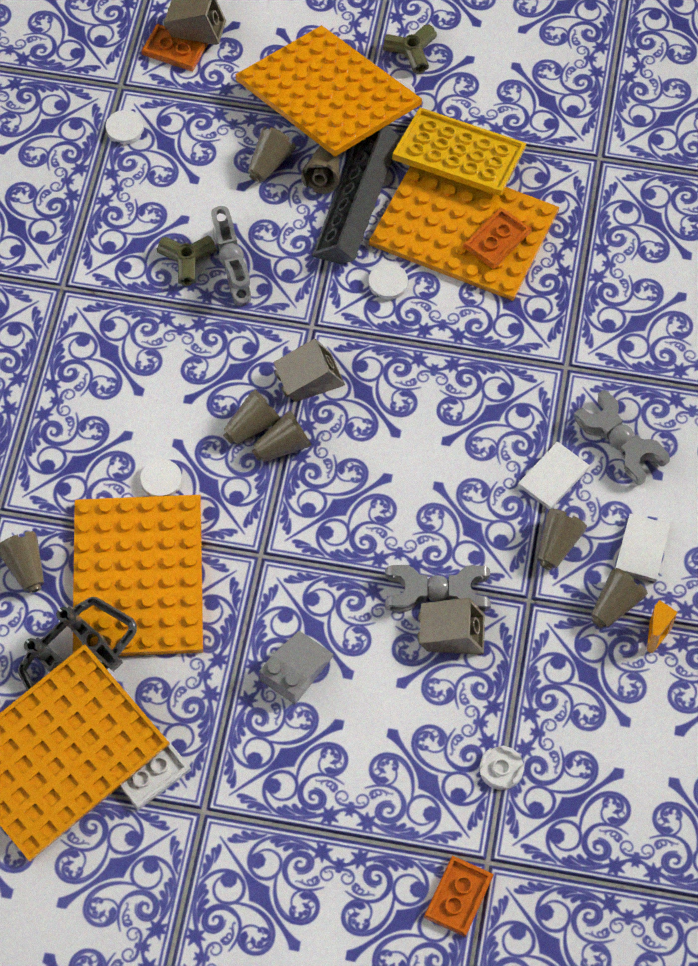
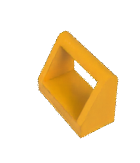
(660, 625)

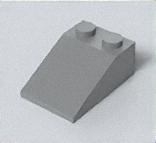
(295, 666)

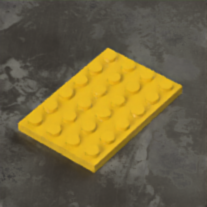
(459, 151)

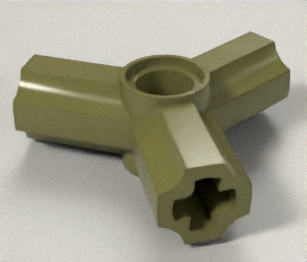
(412, 47)
(194, 251)

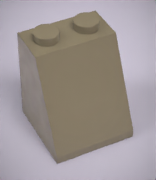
(195, 20)
(308, 371)
(452, 627)

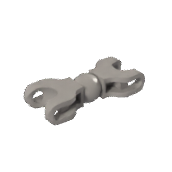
(231, 255)
(621, 437)
(436, 587)

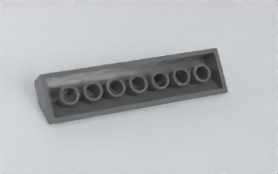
(356, 197)

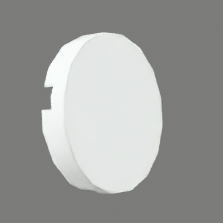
(124, 127)
(388, 281)
(161, 478)
(501, 768)

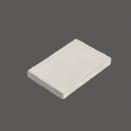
(553, 475)
(643, 547)
(155, 777)

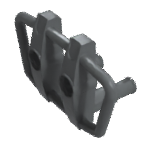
(70, 618)

